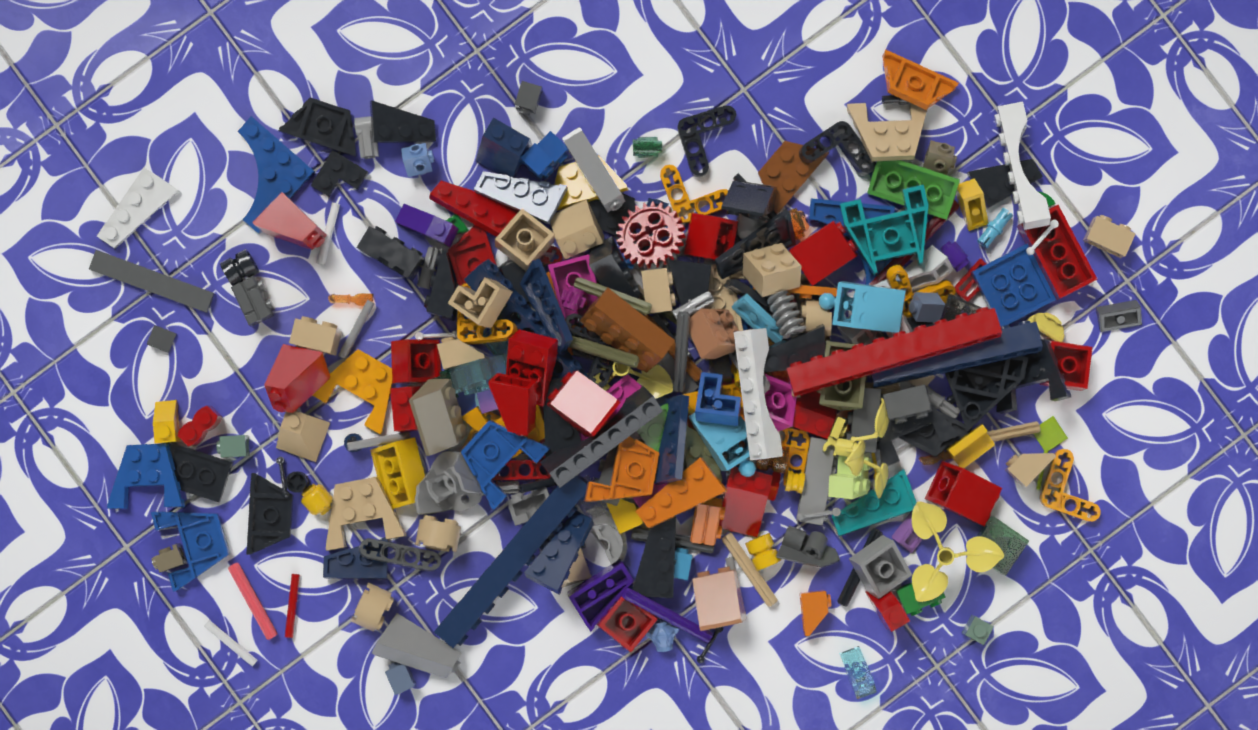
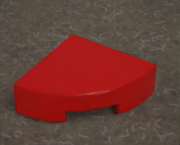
(774, 486)

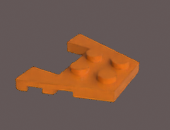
(631, 475)

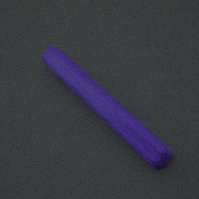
(666, 614)

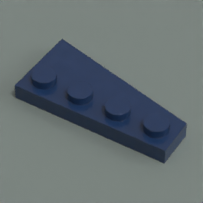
(673, 442)

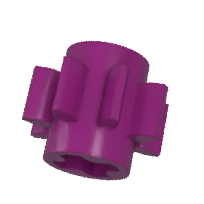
(573, 298)

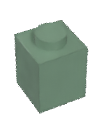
(233, 446)
(977, 629)

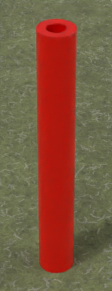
(292, 603)

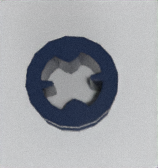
(346, 440)

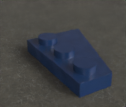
(351, 565)

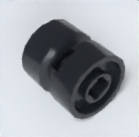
(240, 267)

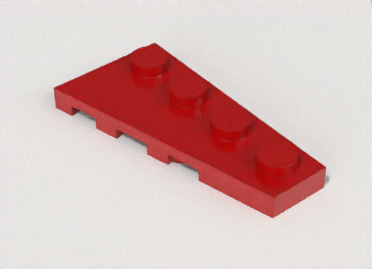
(473, 207)

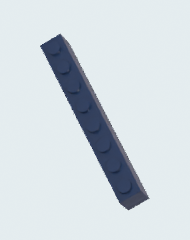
(1013, 343)

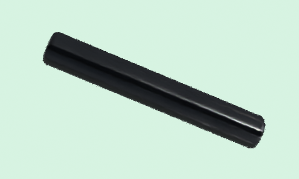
(853, 580)

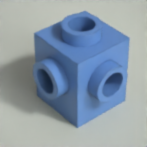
(417, 159)

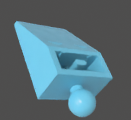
(871, 306)
(726, 438)

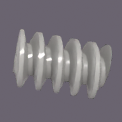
(785, 315)

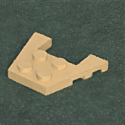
(888, 138)
(357, 503)

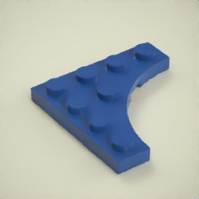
(277, 168)
(829, 210)

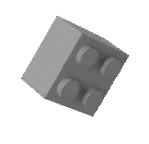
(880, 566)

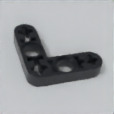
(693, 135)
(843, 141)
(604, 376)

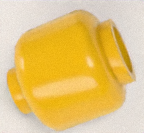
(316, 499)

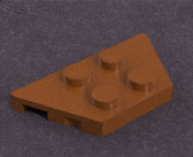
(787, 172)

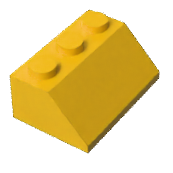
(399, 470)

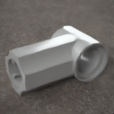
(364, 134)

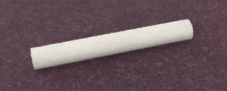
(329, 231)
(230, 643)

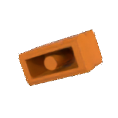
(706, 522)

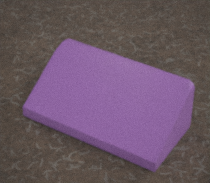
(906, 536)

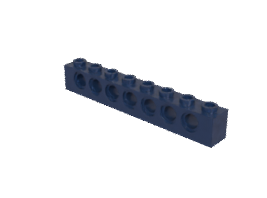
(529, 318)

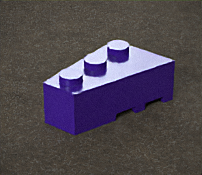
(600, 592)

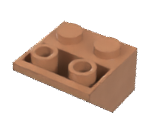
(713, 332)

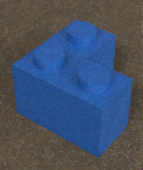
(543, 157)
(713, 406)

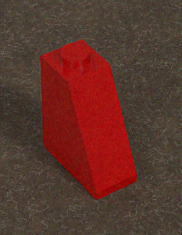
(515, 402)
(889, 610)

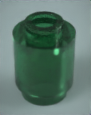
(647, 147)

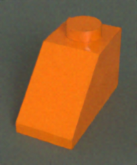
(813, 609)

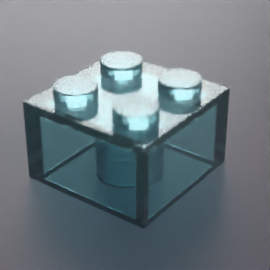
(476, 374)

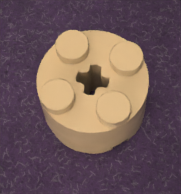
(815, 316)
(438, 534)
(371, 607)

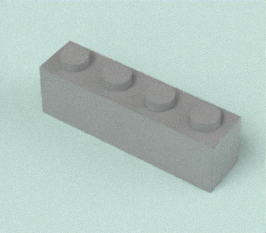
(816, 482)

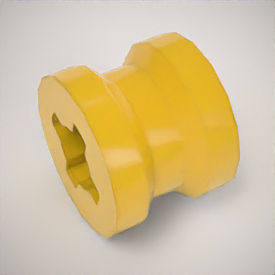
(795, 482)

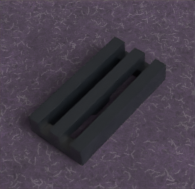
(741, 289)

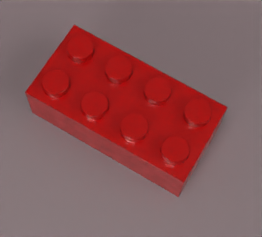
(1060, 256)

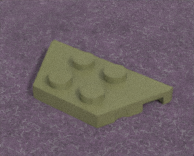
(697, 449)

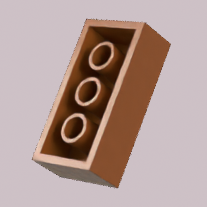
(627, 329)

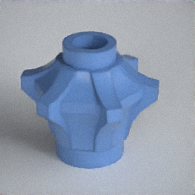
(662, 635)

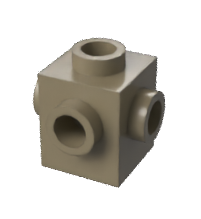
(939, 157)

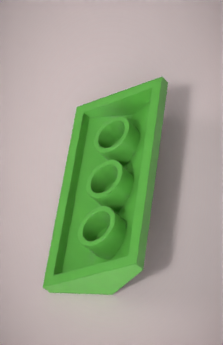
(894, 176)

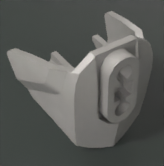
(447, 486)

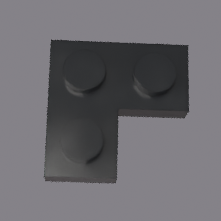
(336, 169)

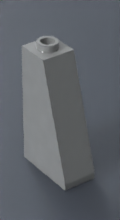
(593, 170)
(416, 648)

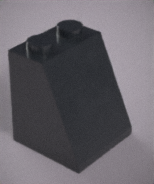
(689, 279)

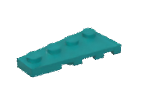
(870, 510)

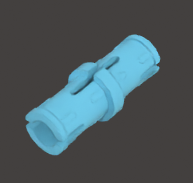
(994, 228)

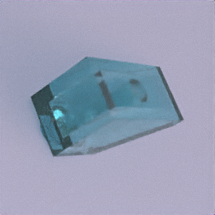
(858, 672)

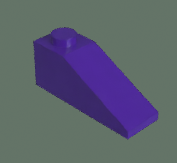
(427, 225)

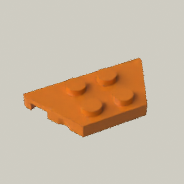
(914, 81)

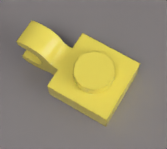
(837, 430)

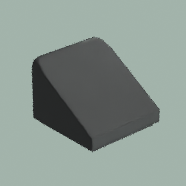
(161, 339)

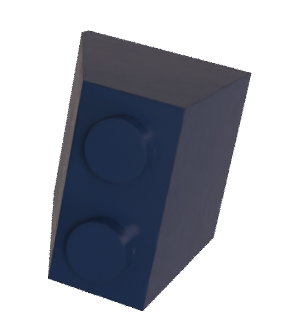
(502, 148)

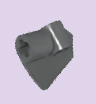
(807, 549)

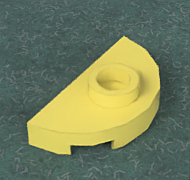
(1049, 326)

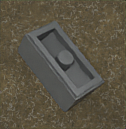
(1119, 315)

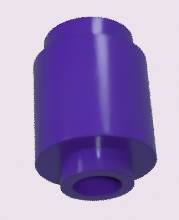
(955, 254)

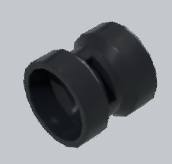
(292, 482)

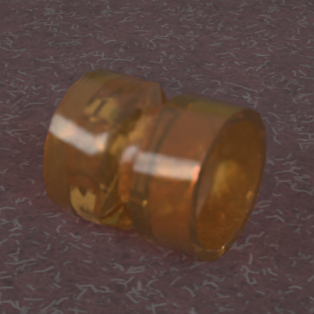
(777, 464)

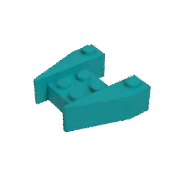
(889, 234)

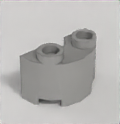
(524, 506)
(613, 538)

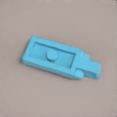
(757, 317)

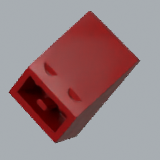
(532, 358)

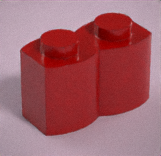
(196, 430)

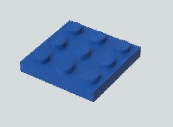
(1013, 285)

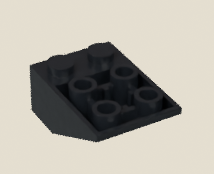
(750, 198)
(443, 287)

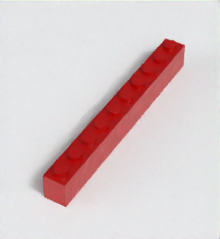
(894, 352)

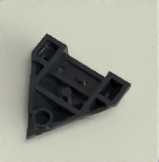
(983, 386)

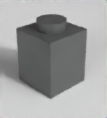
(528, 98)

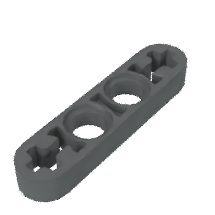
(400, 551)

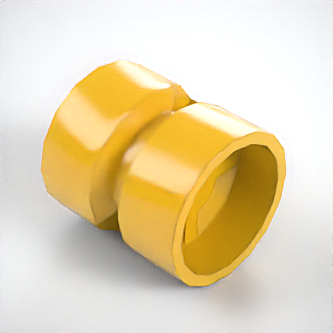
(762, 551)

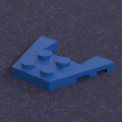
(492, 451)
(146, 467)
(202, 542)

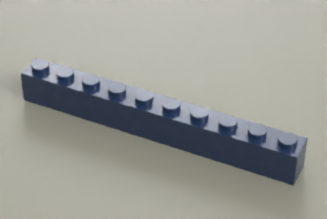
(510, 561)

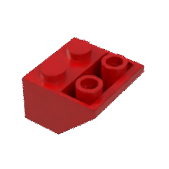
(709, 236)

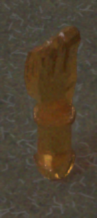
(358, 299)
(929, 460)

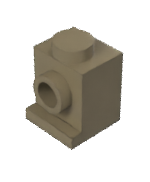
(169, 558)

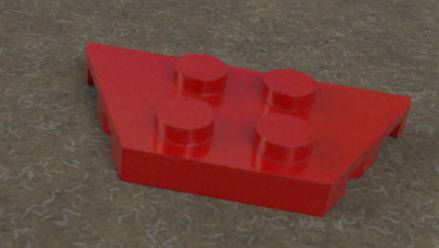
(470, 252)

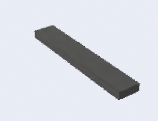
(151, 281)

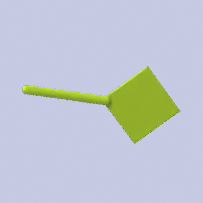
(1049, 437)

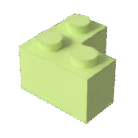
(845, 484)

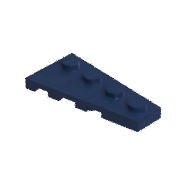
(541, 295)
(557, 557)

